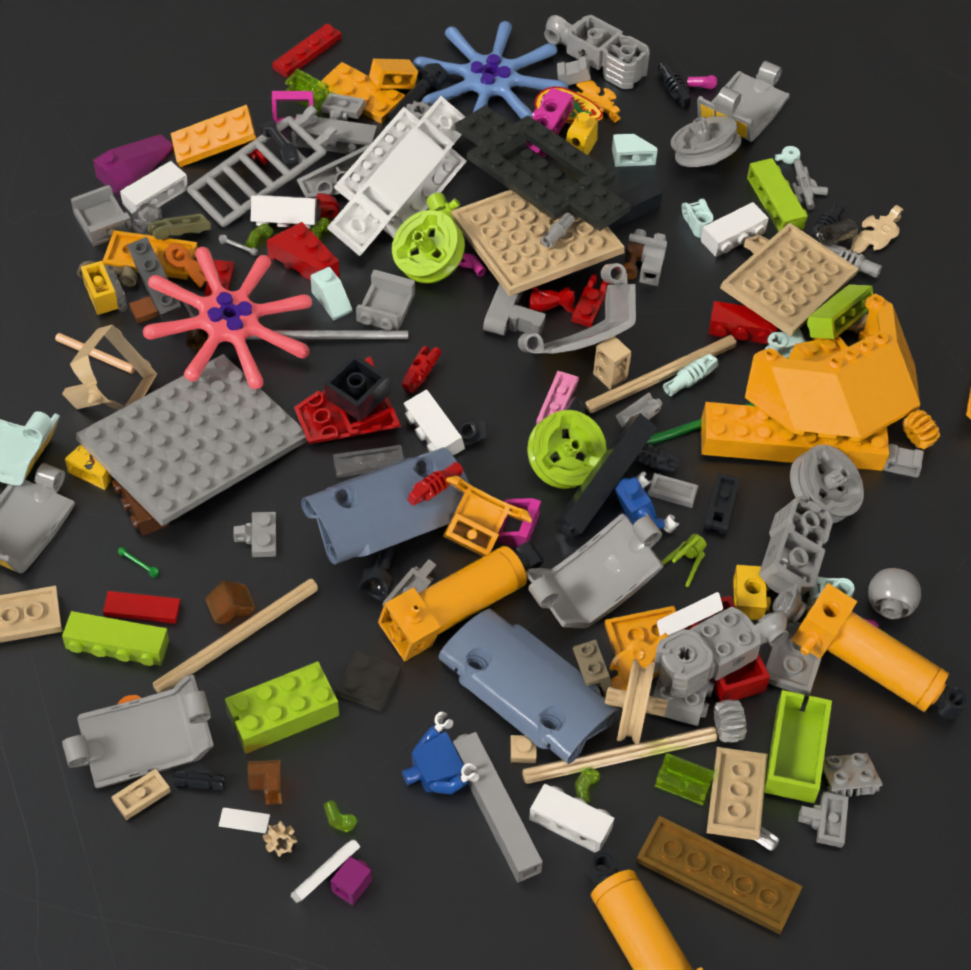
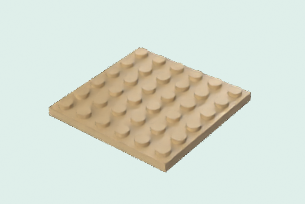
(508, 240)

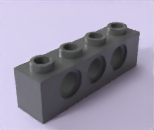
(147, 266)

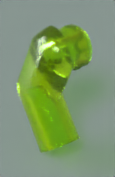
(321, 225)
(256, 233)
(583, 782)
(337, 820)

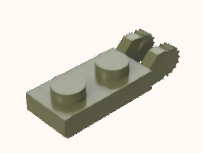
(178, 225)

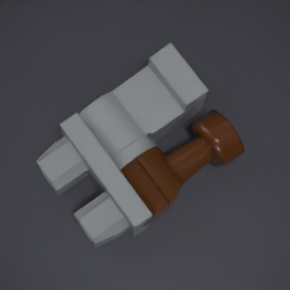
(649, 252)

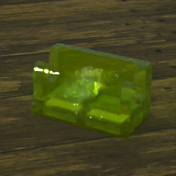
(304, 82)
(684, 778)

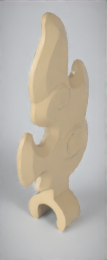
(883, 231)

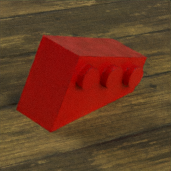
(301, 251)

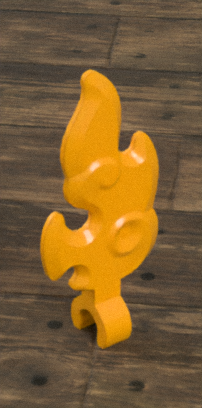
(591, 92)
(623, 661)

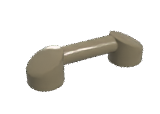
(127, 275)

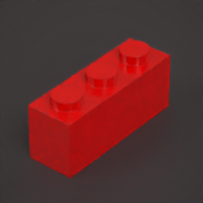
(739, 322)

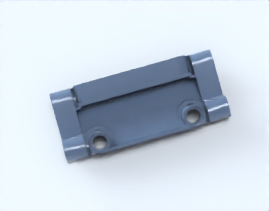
(379, 507)
(528, 684)

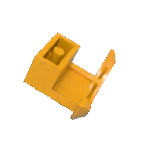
(817, 349)
(479, 518)

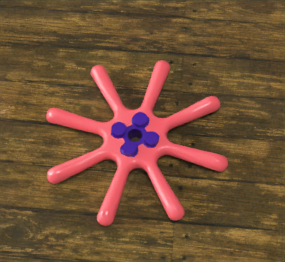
(228, 317)

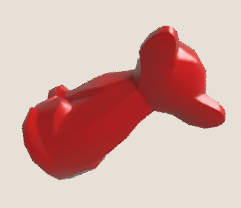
(547, 299)

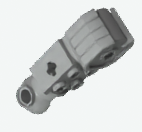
(604, 45)
(795, 554)
(714, 649)

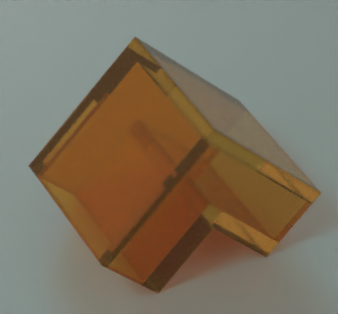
(229, 600)
(266, 777)

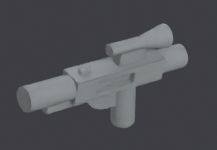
(807, 186)

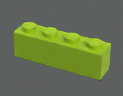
(776, 194)
(839, 312)
(115, 638)

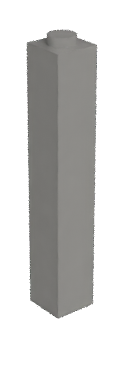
(499, 810)

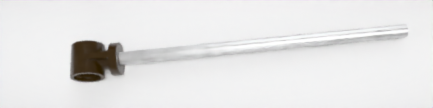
(196, 338)

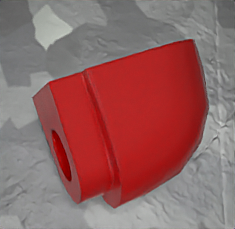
(327, 206)

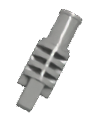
(859, 261)

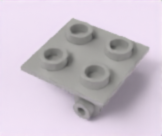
(851, 773)

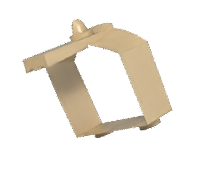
(88, 393)

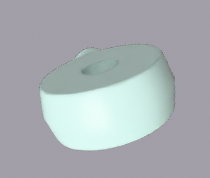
(788, 155)

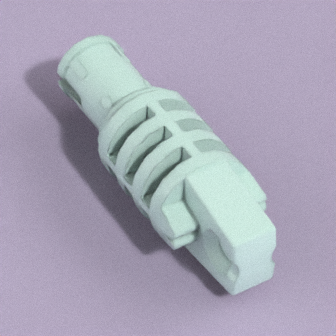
(691, 374)

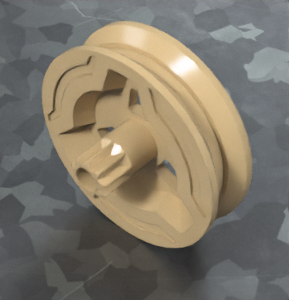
(636, 701)

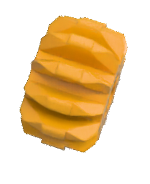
(921, 429)

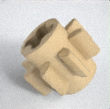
(273, 842)

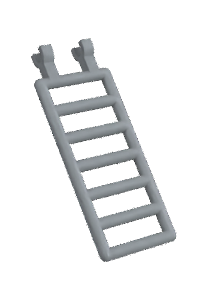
(297, 125)

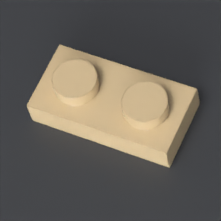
(141, 794)

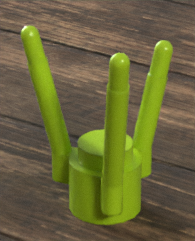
(691, 548)

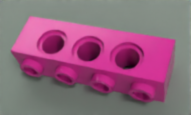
(552, 113)

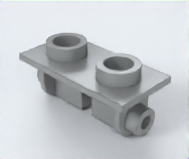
(646, 406)

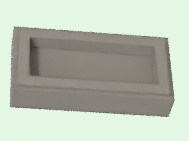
(673, 490)

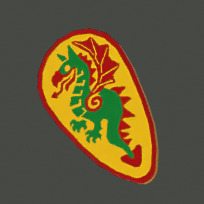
(581, 104)

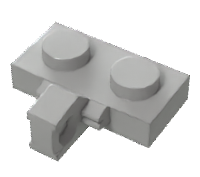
(342, 106)
(259, 534)
(828, 818)

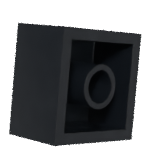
(357, 387)

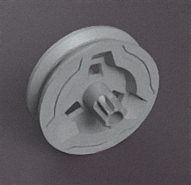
(705, 141)
(838, 472)

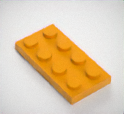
(351, 82)
(213, 136)
(118, 253)

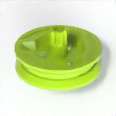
(437, 254)
(547, 441)

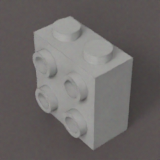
(688, 708)

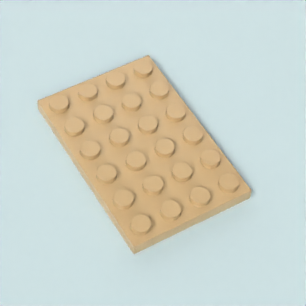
(789, 278)

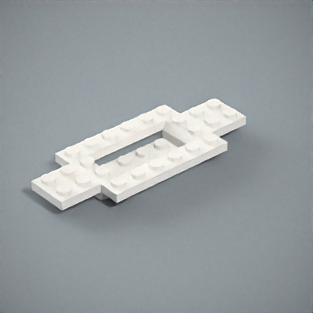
(398, 174)

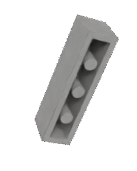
(351, 135)

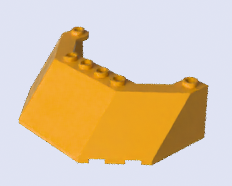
(847, 392)

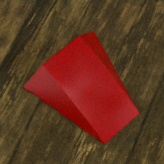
(327, 422)

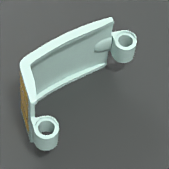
(23, 446)

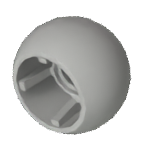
(894, 593)

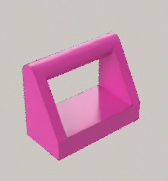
(290, 96)
(516, 539)

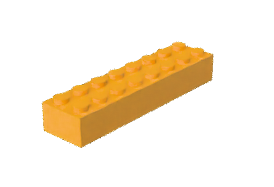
(753, 434)

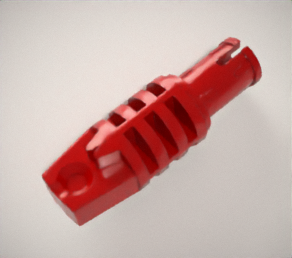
(433, 484)

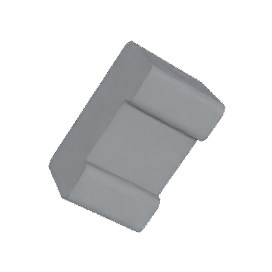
(574, 71)
(526, 320)
(904, 461)

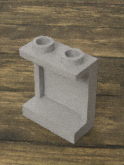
(100, 215)
(386, 301)

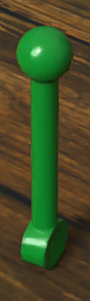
(153, 571)

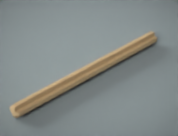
(657, 375)
(235, 636)
(620, 754)

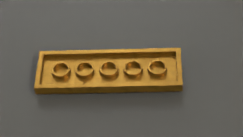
(719, 874)

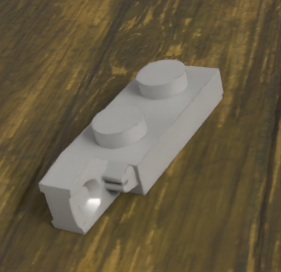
(416, 578)

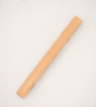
(96, 353)

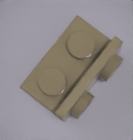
(592, 665)

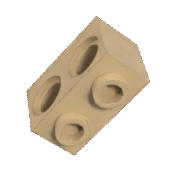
(612, 362)

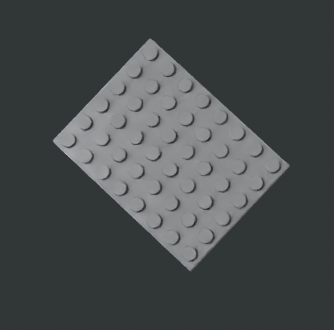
(191, 439)

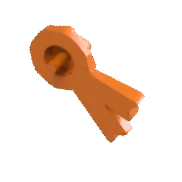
(179, 257)

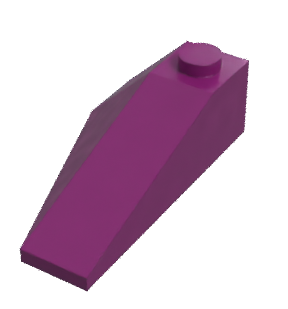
(131, 162)

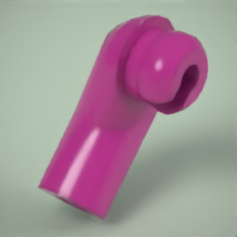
(707, 82)
(472, 262)

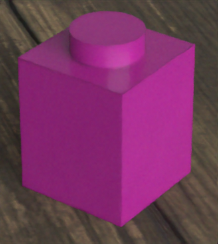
(351, 880)

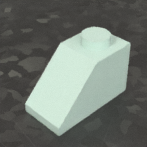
(632, 151)
(330, 293)

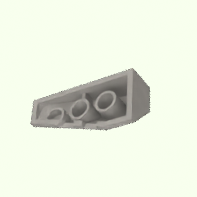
(326, 177)

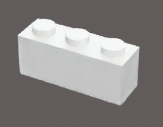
(155, 187)
(283, 210)
(734, 229)
(432, 423)
(571, 818)

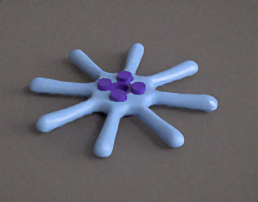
(491, 73)

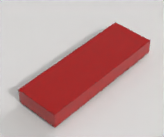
(142, 607)

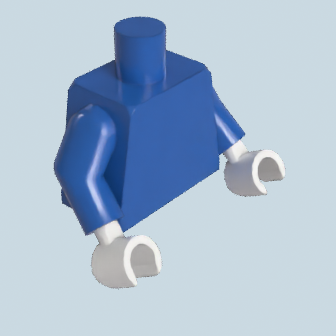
(637, 503)
(437, 762)

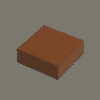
(143, 309)

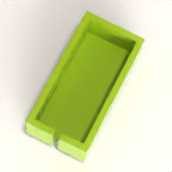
(282, 707)
(798, 747)

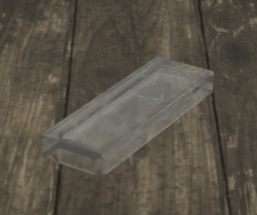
(366, 460)

